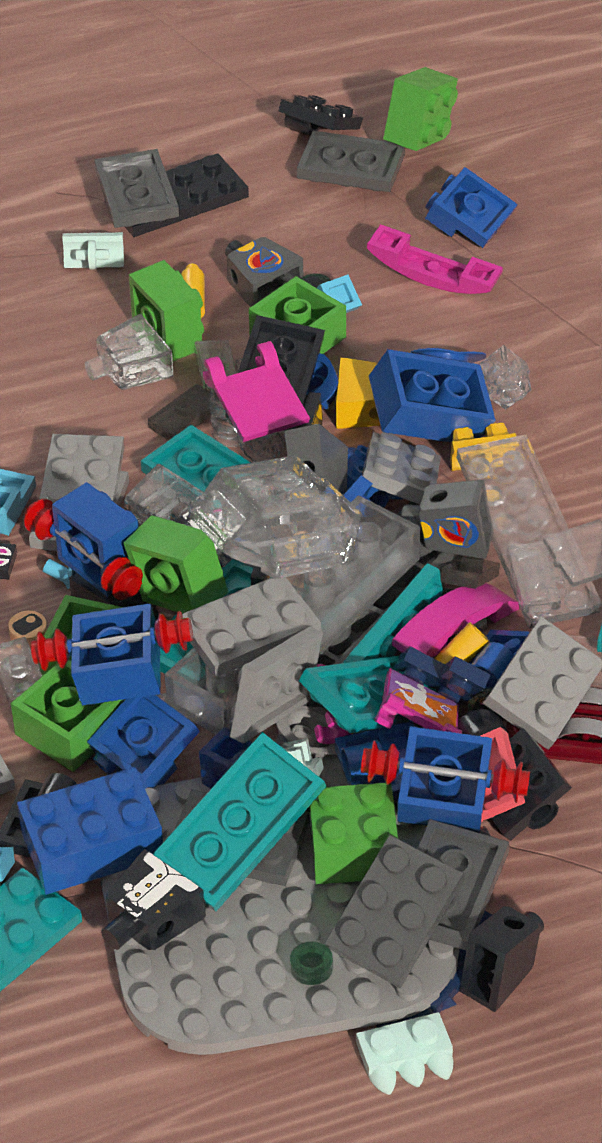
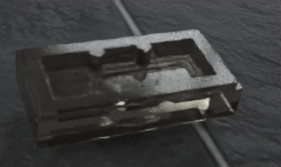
(186, 410)
(470, 572)

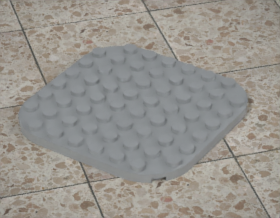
(230, 973)

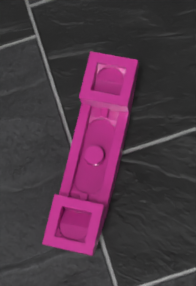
(430, 269)
(450, 614)

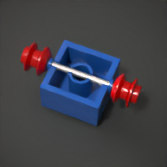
(90, 538)
(114, 651)
(444, 777)

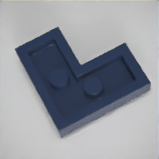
(453, 680)

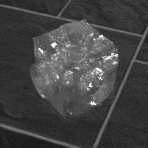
(506, 377)

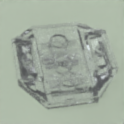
(277, 517)

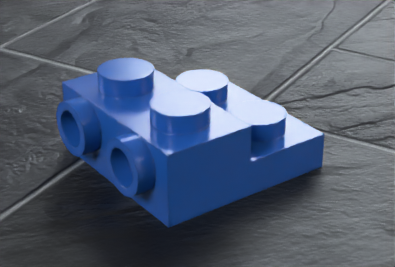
(469, 207)
(144, 736)

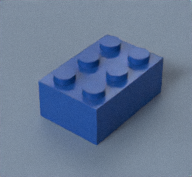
(430, 396)
(89, 829)

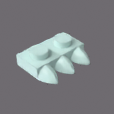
(406, 1049)

